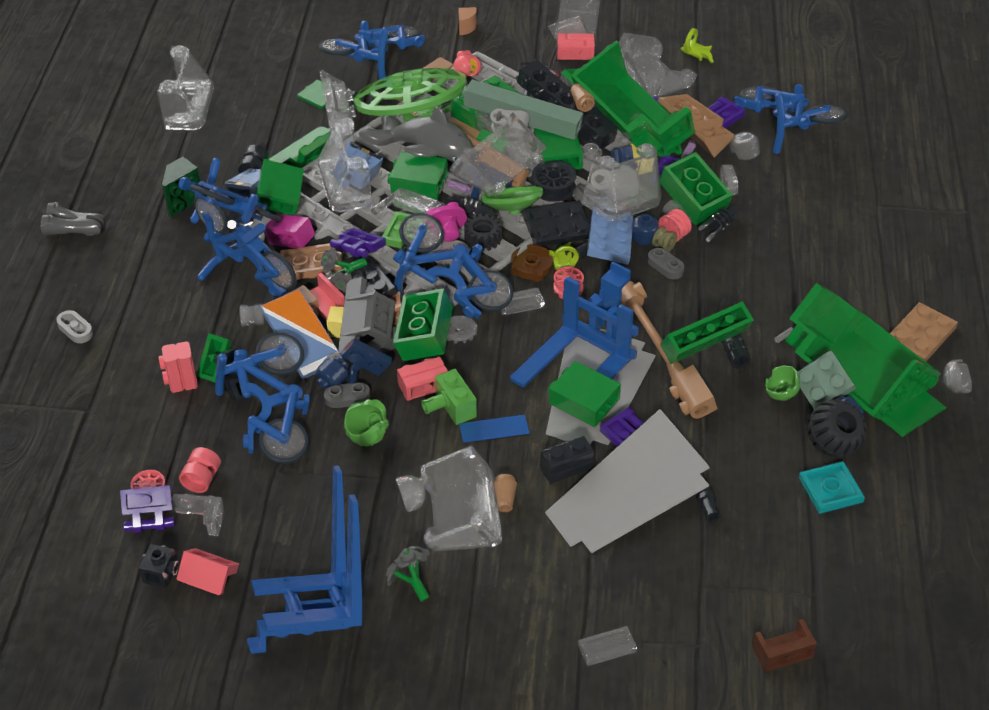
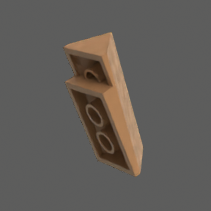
(708, 125)

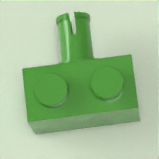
(452, 395)

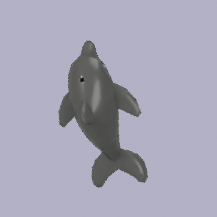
(431, 135)

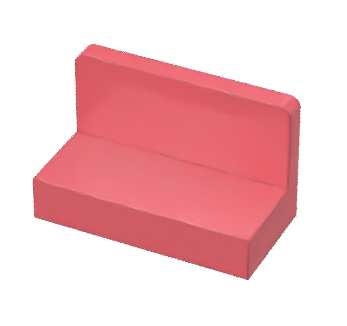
(327, 296)
(205, 570)

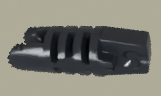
(473, 207)
(719, 221)

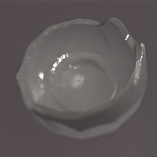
(745, 145)
(957, 377)
(411, 491)

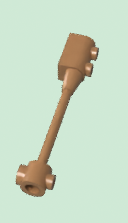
(685, 382)

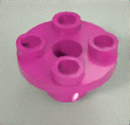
(451, 218)

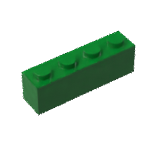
(706, 332)

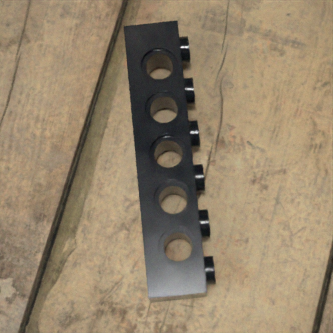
(548, 87)

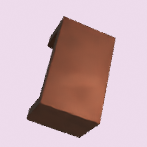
(786, 648)

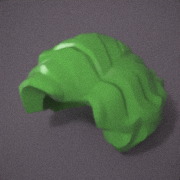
(366, 422)

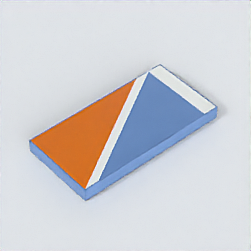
(295, 317)

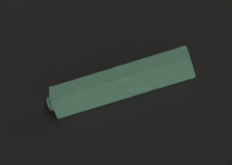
(542, 114)

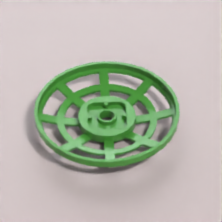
(410, 84)

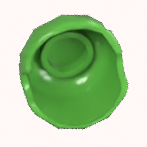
(783, 383)

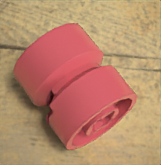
(199, 470)

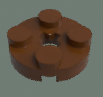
(536, 271)

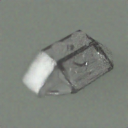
(336, 99)

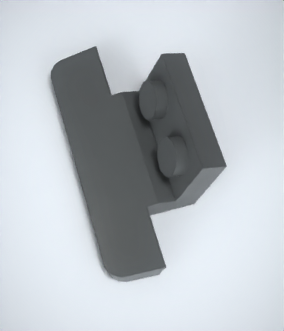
(365, 314)

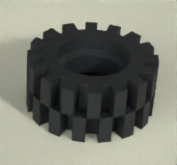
(483, 224)

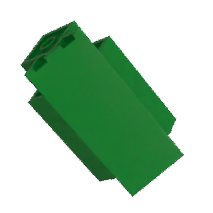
(629, 105)
(886, 373)

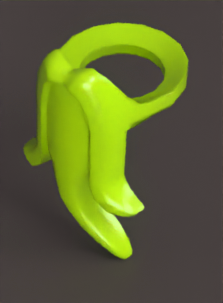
(694, 49)
(561, 260)

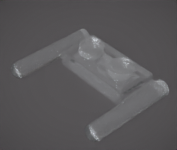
(407, 201)

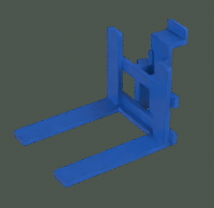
(601, 308)

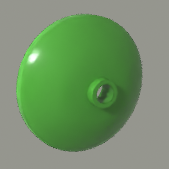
(514, 198)

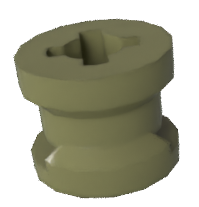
(664, 239)

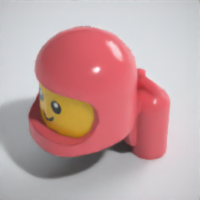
(467, 63)

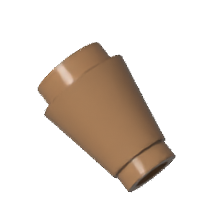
(582, 98)
(505, 491)

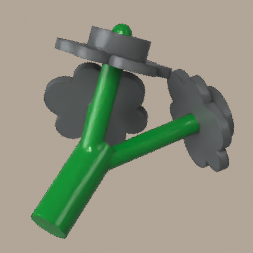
(330, 259)
(409, 557)

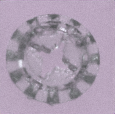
(459, 323)

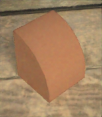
(467, 20)

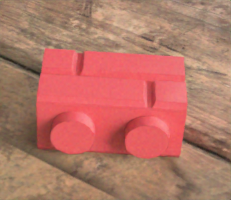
(575, 46)
(179, 367)
(419, 378)

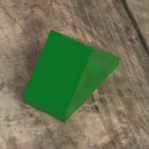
(213, 346)

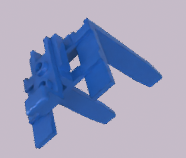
(343, 586)

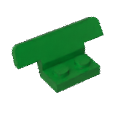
(305, 149)

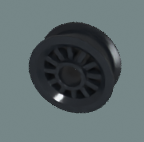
(556, 180)

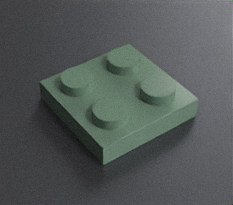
(824, 380)

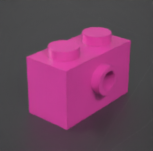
(290, 231)

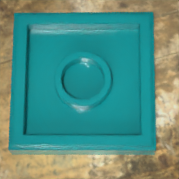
(831, 487)

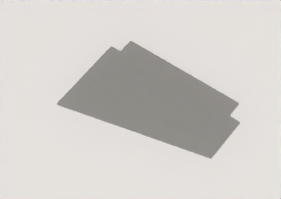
(566, 427)
(630, 486)

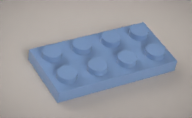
(610, 238)

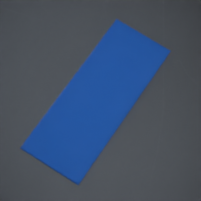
(494, 428)

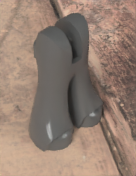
(63, 221)

